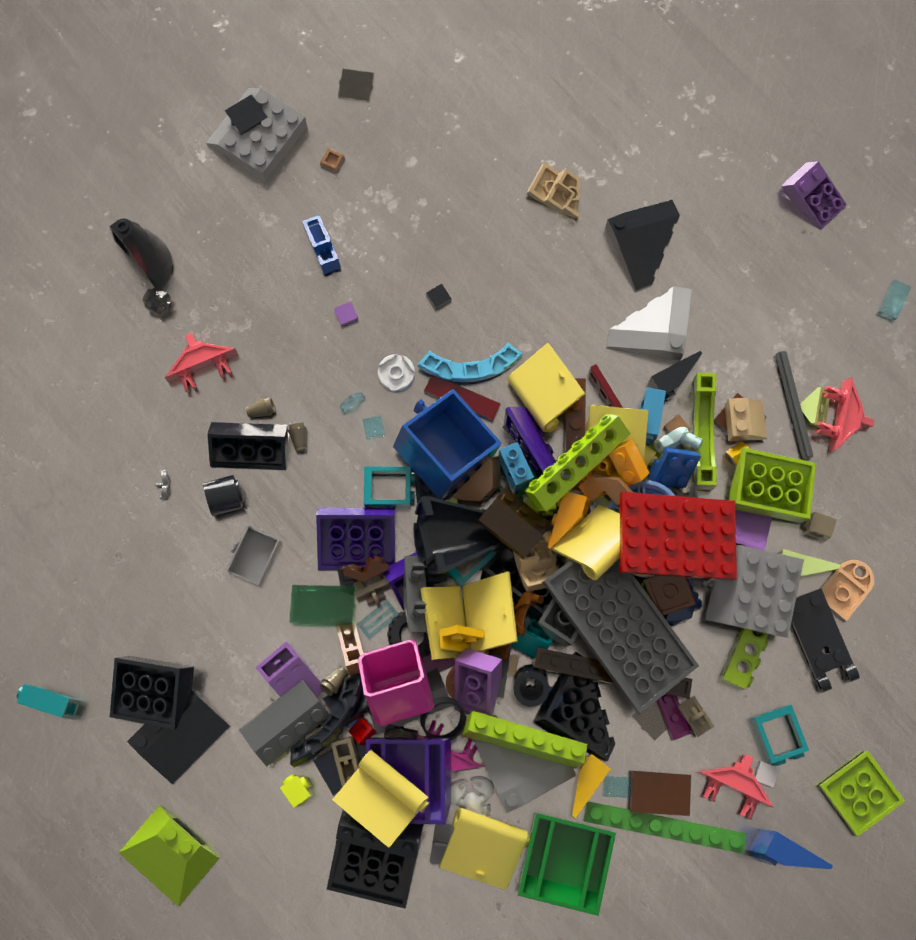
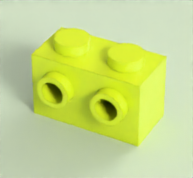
(297, 790)

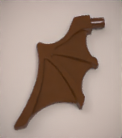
(528, 599)

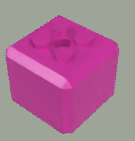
(395, 682)

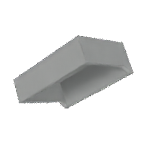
(253, 555)

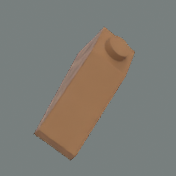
(351, 646)

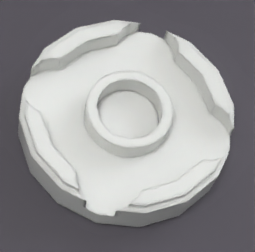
(396, 373)

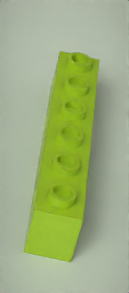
(601, 447)
(731, 673)

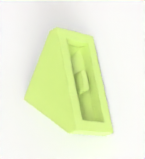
(816, 406)

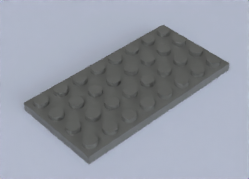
(623, 631)

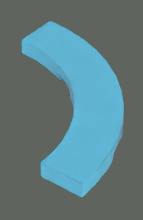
(473, 370)

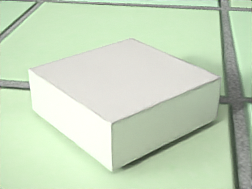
(767, 774)

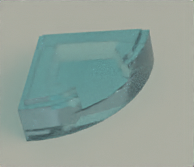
(352, 401)

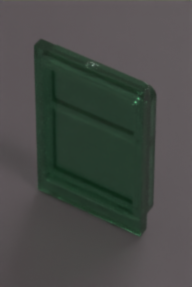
(322, 605)

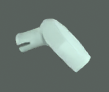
(677, 437)

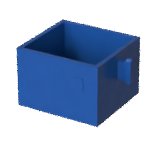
(445, 443)

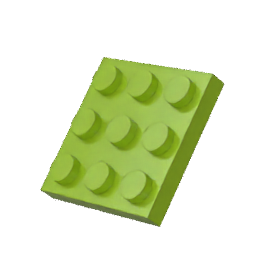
(861, 793)

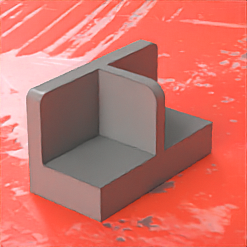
(441, 838)

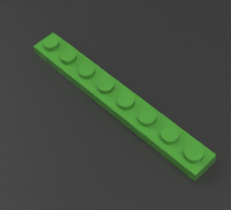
(665, 827)

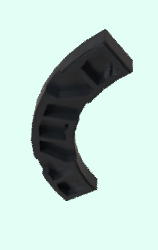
(332, 726)

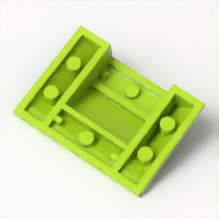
(168, 856)

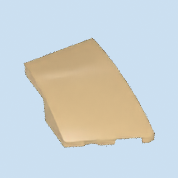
(556, 190)
(536, 566)

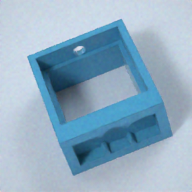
(653, 401)
(513, 461)

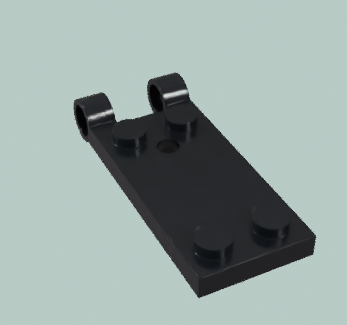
(818, 629)

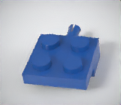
(674, 467)

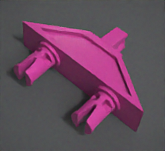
(461, 761)

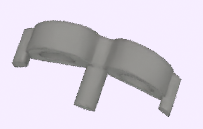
(165, 485)

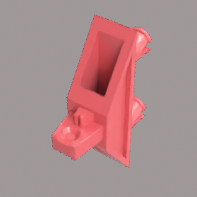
(196, 357)
(848, 416)
(741, 780)

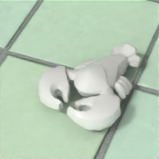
(473, 801)

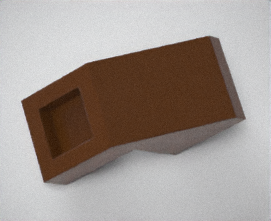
(372, 568)

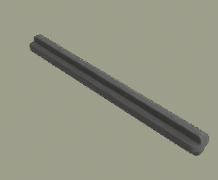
(794, 405)

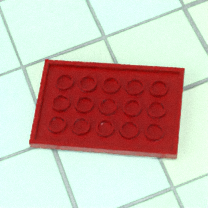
(677, 536)

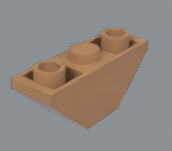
(481, 482)

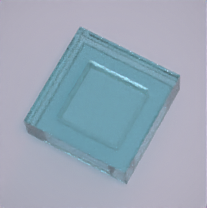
(373, 427)

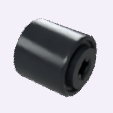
(223, 495)
(531, 695)

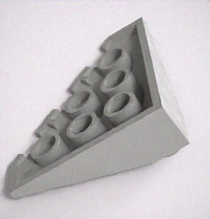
(657, 328)
(520, 776)

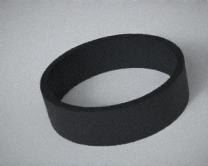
(457, 730)

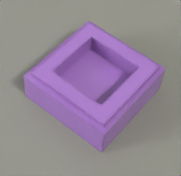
(346, 313)

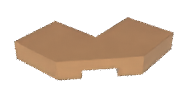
(598, 484)

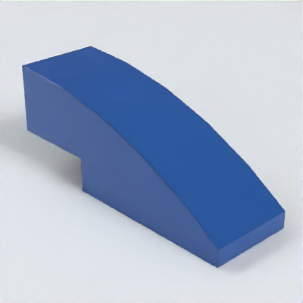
(321, 244)

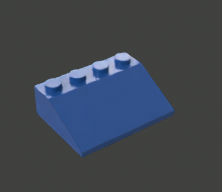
(775, 849)

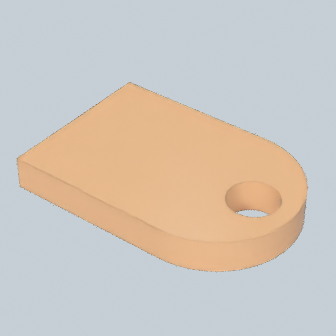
(846, 590)

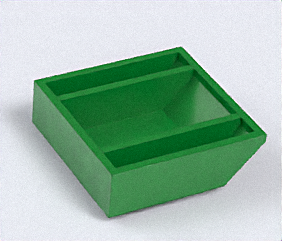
(566, 864)

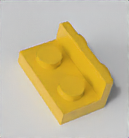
(458, 638)

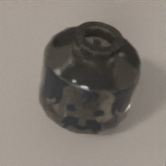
(157, 301)

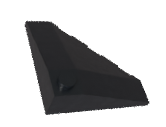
(641, 239)
(578, 715)

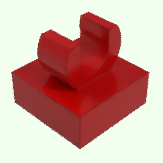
(362, 730)

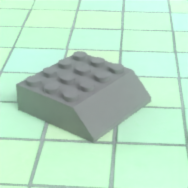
(264, 145)
(761, 595)

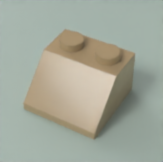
(745, 419)

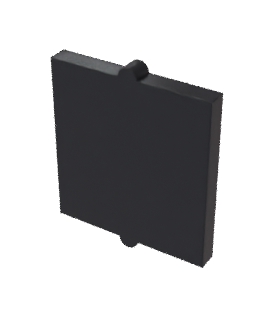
(246, 114)

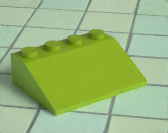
(773, 485)

